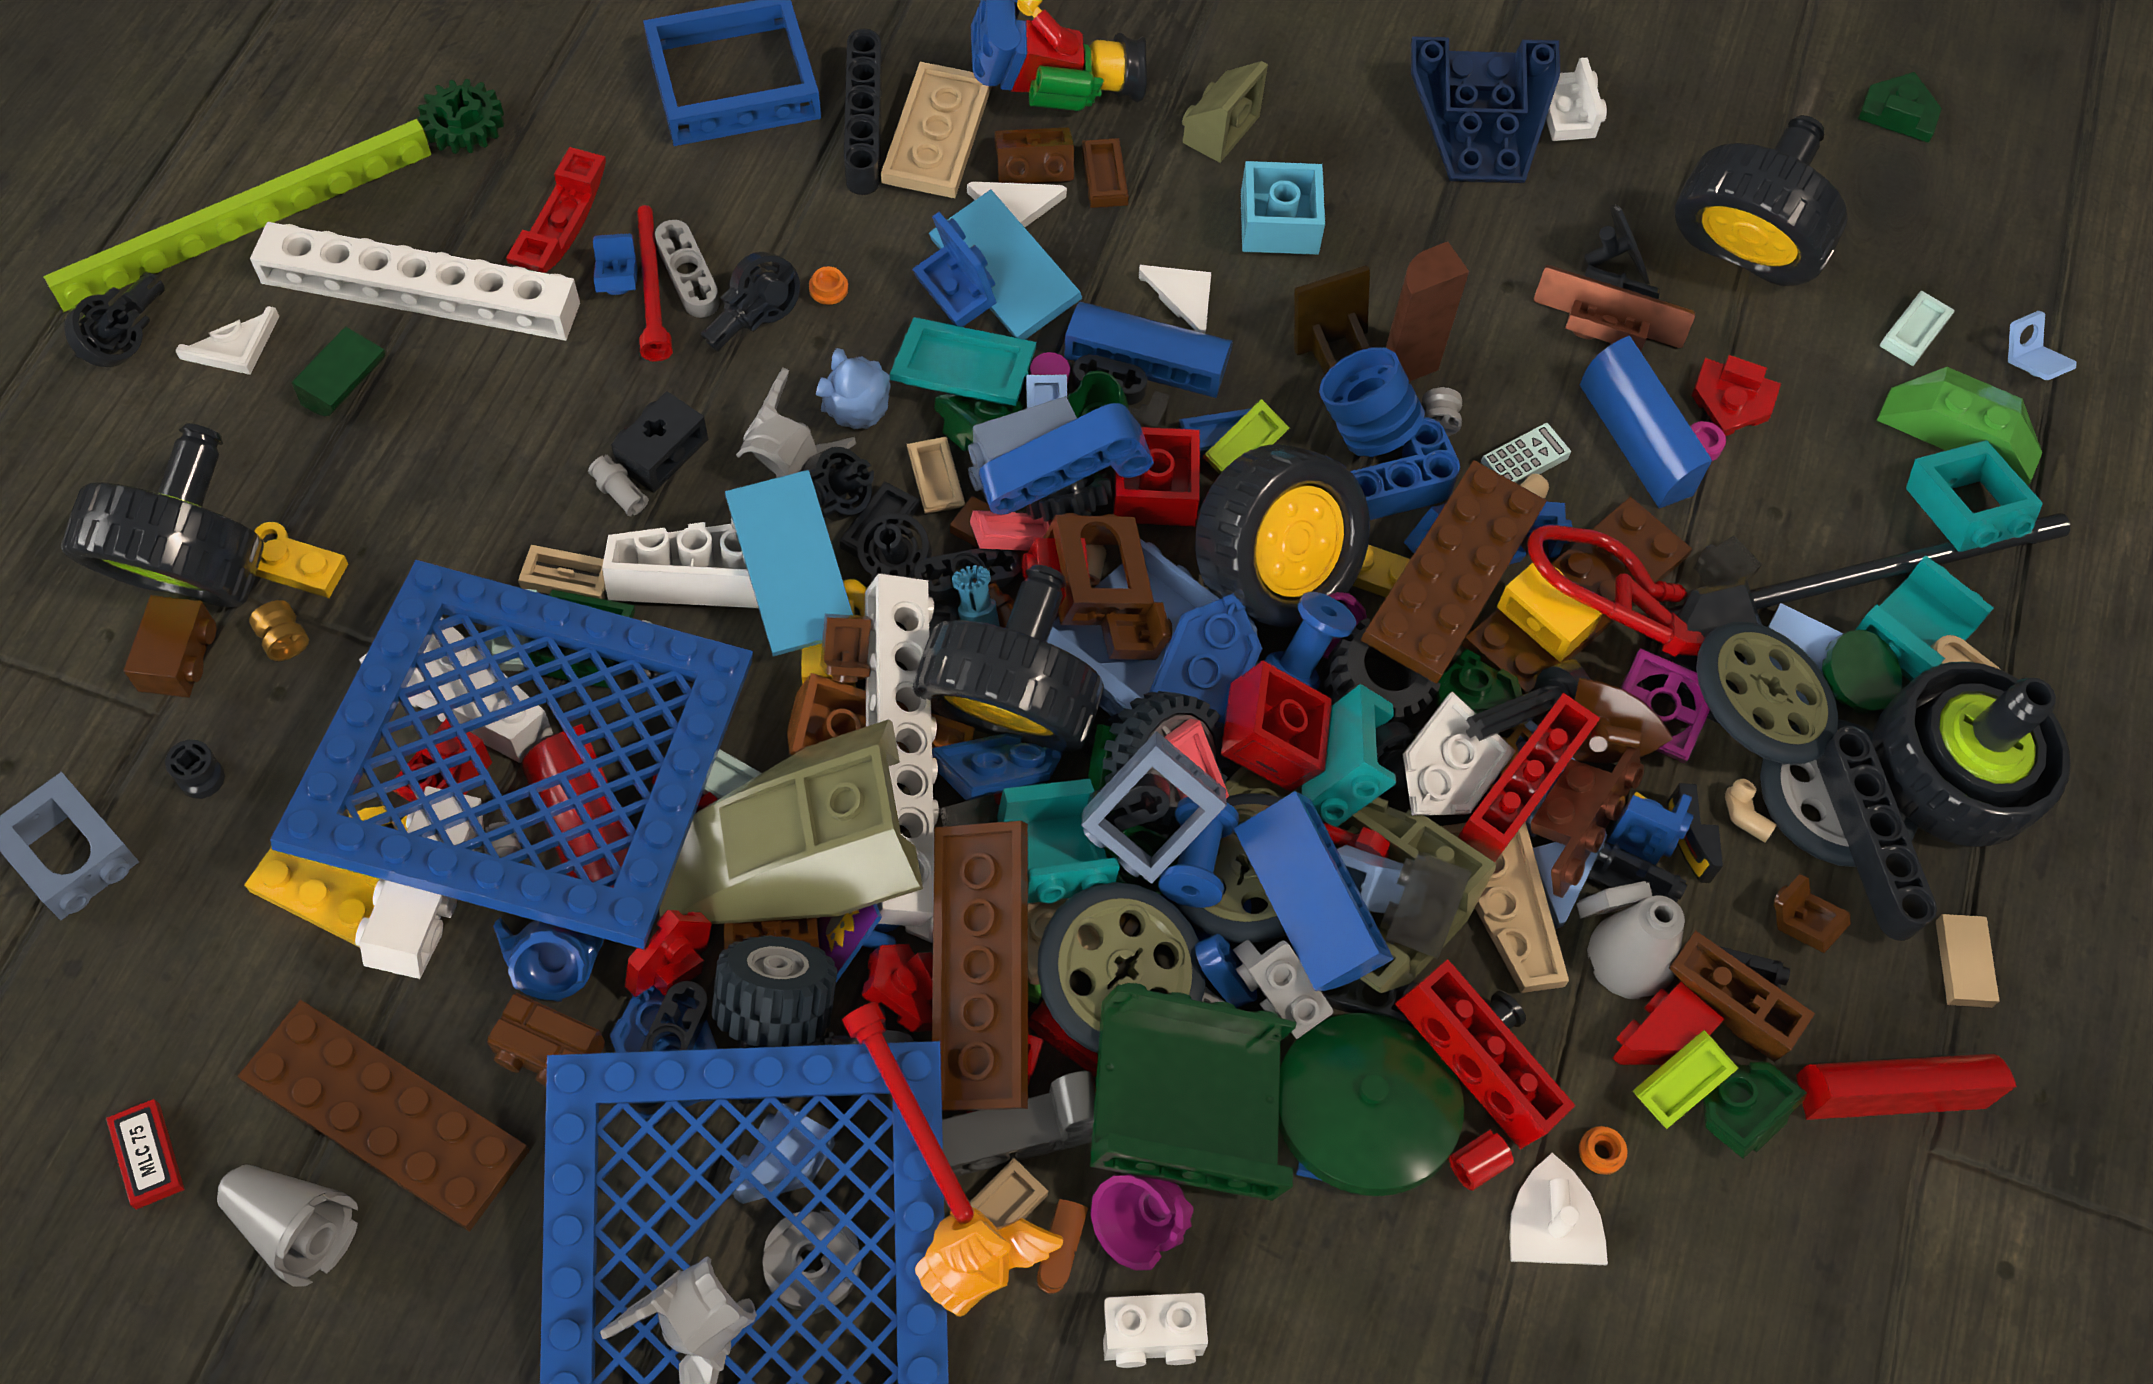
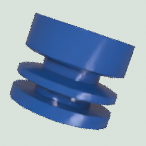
(1372, 402)

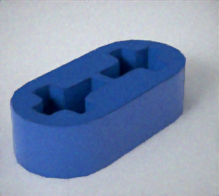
(1219, 966)

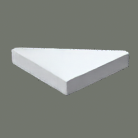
(1024, 200)
(1181, 291)
(234, 345)

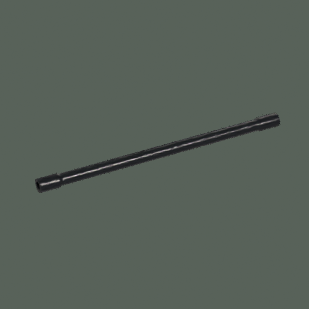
(2045, 529)

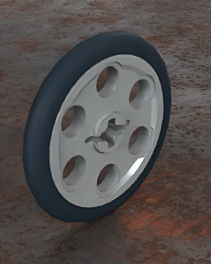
(1784, 800)

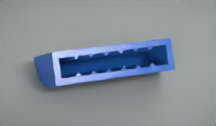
(1161, 350)
(1645, 423)
(1313, 893)

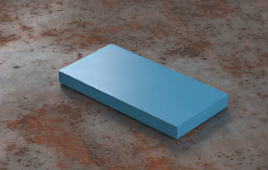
(1027, 281)
(788, 559)

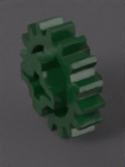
(461, 116)

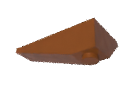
(834, 708)

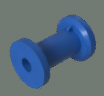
(1322, 621)
(1193, 878)

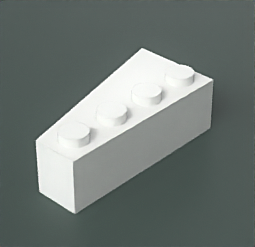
(509, 736)
(407, 919)

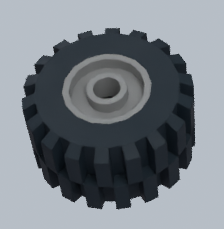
(774, 991)

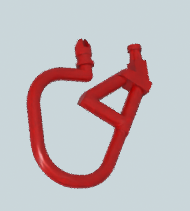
(1645, 594)

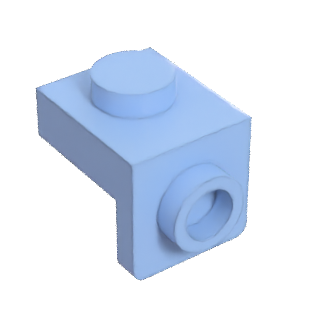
(1044, 388)

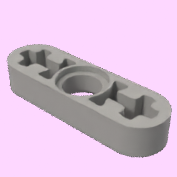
(686, 282)

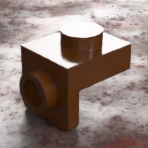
(1137, 634)
(846, 647)
(1809, 916)

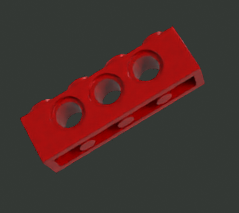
(1528, 777)
(1485, 1055)

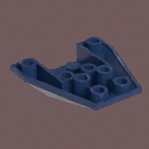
(1486, 105)

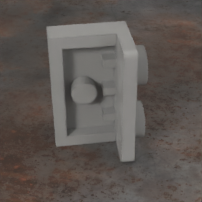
(1283, 984)

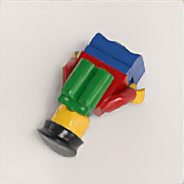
(1052, 59)

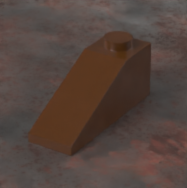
(1746, 1000)

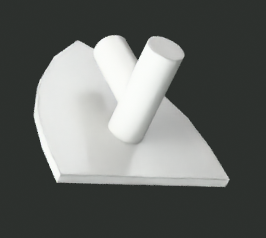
(1556, 1219)

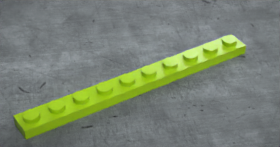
(239, 215)

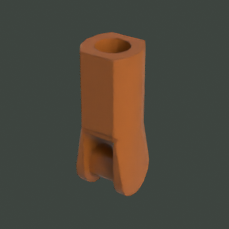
(1068, 1223)

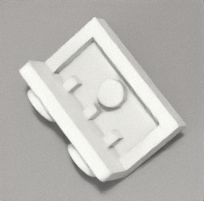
(1576, 105)
(1155, 1328)

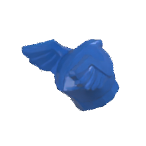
(547, 958)

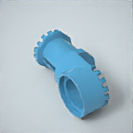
(976, 595)

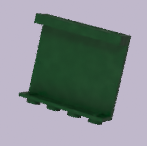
(1189, 1092)

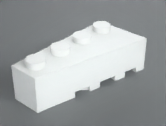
(678, 567)

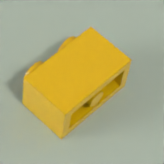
(1547, 614)

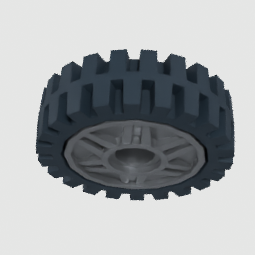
(1162, 714)

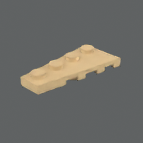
(1520, 918)

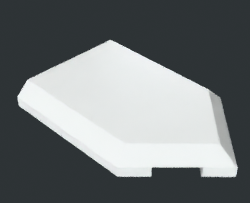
(1446, 767)

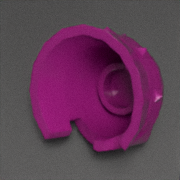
(1139, 1219)

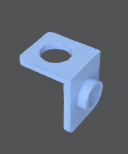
(2033, 355)

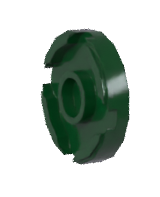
(1862, 671)

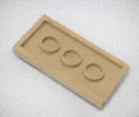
(936, 130)

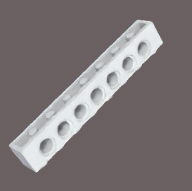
(416, 280)
(906, 602)

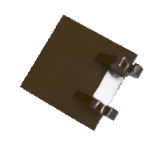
(1332, 311)

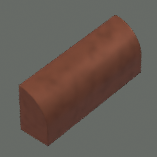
(1427, 309)

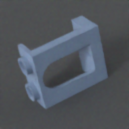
(40, 813)

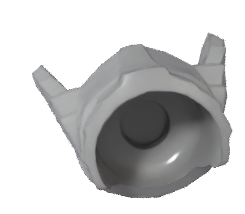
(780, 441)
(694, 1320)

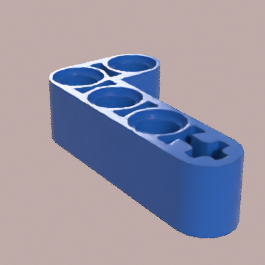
(1066, 456)
(1414, 472)

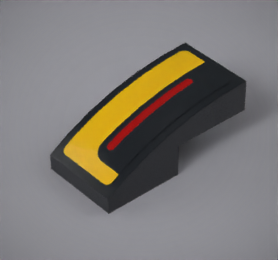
(1702, 842)

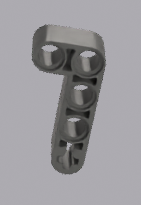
(1048, 1125)

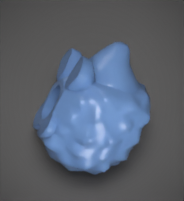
(854, 391)

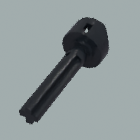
(1548, 689)

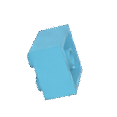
(1282, 207)

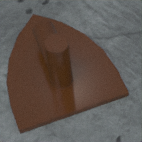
(1622, 723)

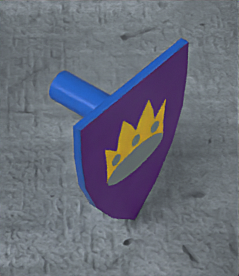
(846, 934)

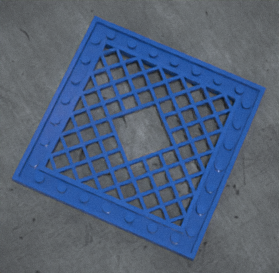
(625, 914)
(572, 1179)

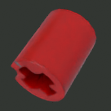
(1481, 1160)

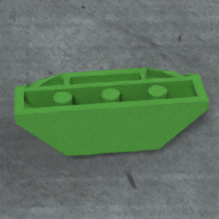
(1961, 411)

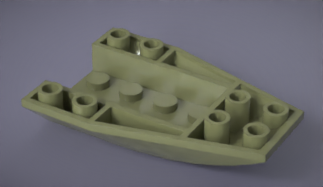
(800, 838)

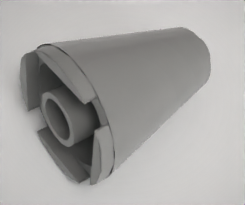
(1637, 947)
(288, 1220)

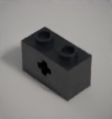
(660, 441)

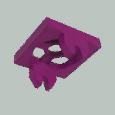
(1647, 665)

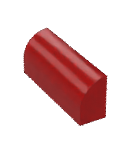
(558, 755)
(1904, 1085)

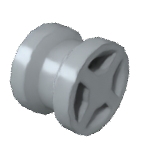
(1444, 406)

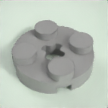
(783, 1256)

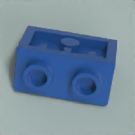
(1650, 829)

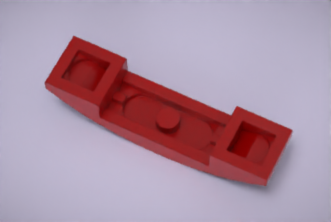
(563, 213)

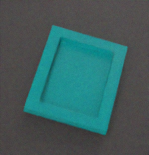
(963, 361)

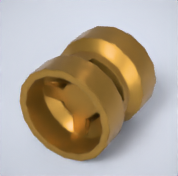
(280, 633)

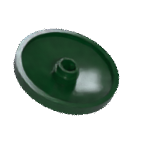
(1368, 1104)

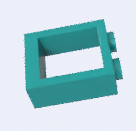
(1933, 484)

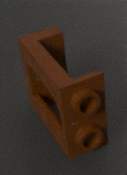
(1087, 604)

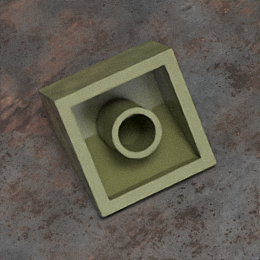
(1225, 111)

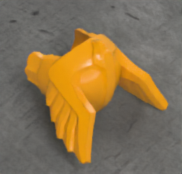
(976, 1258)

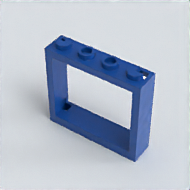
(741, 112)

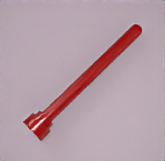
(655, 340)
(867, 1027)

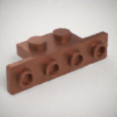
(1612, 312)
(1580, 811)

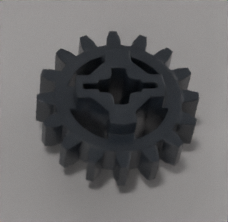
(1075, 498)

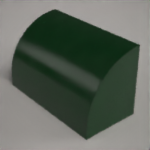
(337, 372)

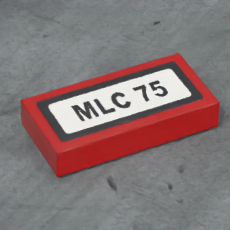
(145, 1154)

